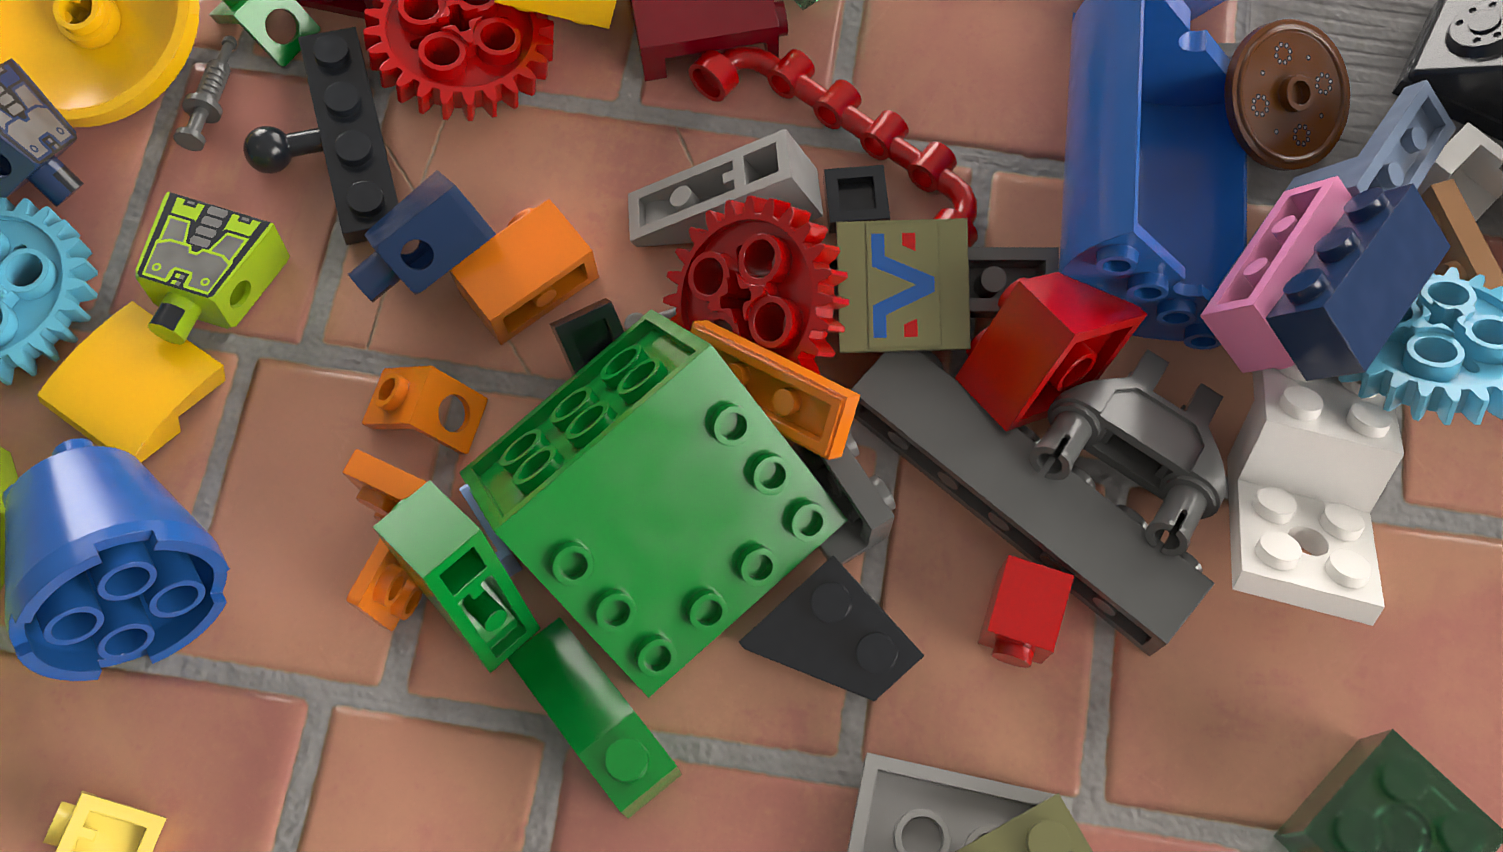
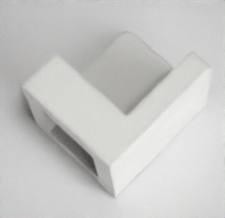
(1474, 165)

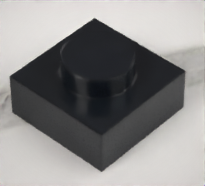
(855, 195)
(587, 333)

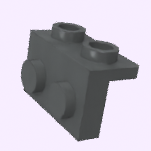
(860, 498)

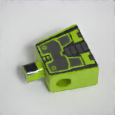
(205, 265)

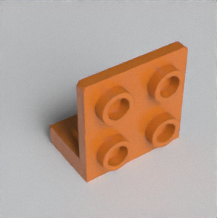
(383, 586)

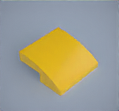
(129, 384)

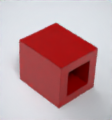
(1025, 612)

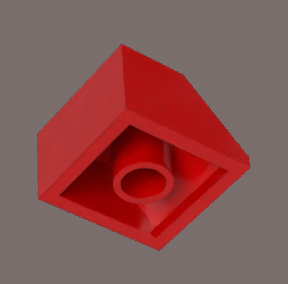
(1042, 343)

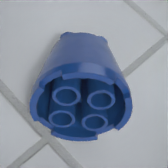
(103, 565)

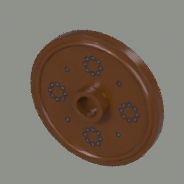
(1287, 95)

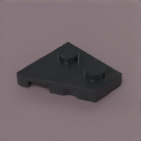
(835, 635)

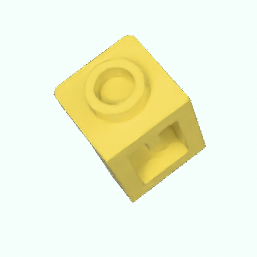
(103, 827)

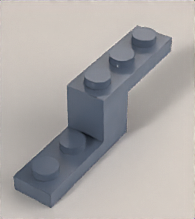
(1398, 150)

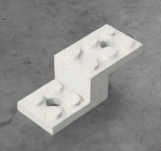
(1308, 480)

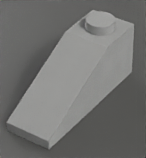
(762, 168)

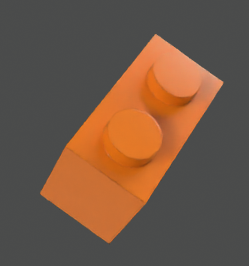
(525, 271)

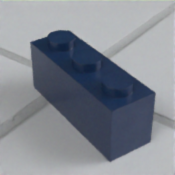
(1358, 283)

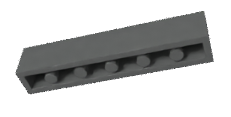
(1051, 522)

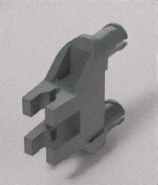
(1145, 440)

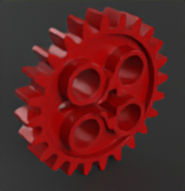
(458, 52)
(753, 294)

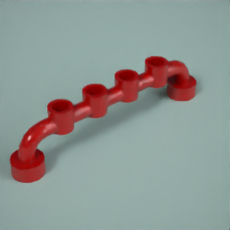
(836, 107)

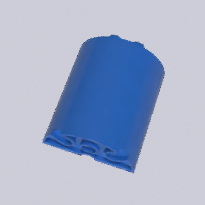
(1151, 165)

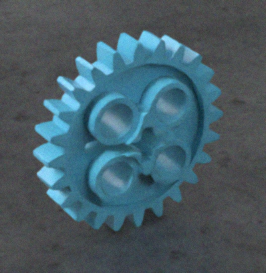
(40, 312)
(1443, 353)

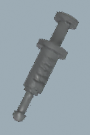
(204, 104)

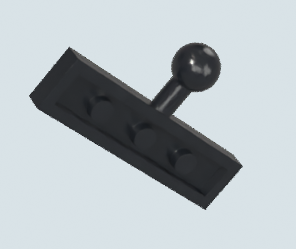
(345, 132)

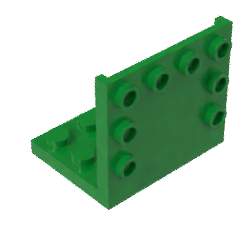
(652, 498)

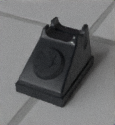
(1462, 62)

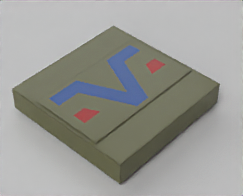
(904, 285)

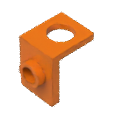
(412, 401)

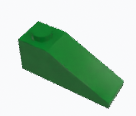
(458, 574)
(594, 718)

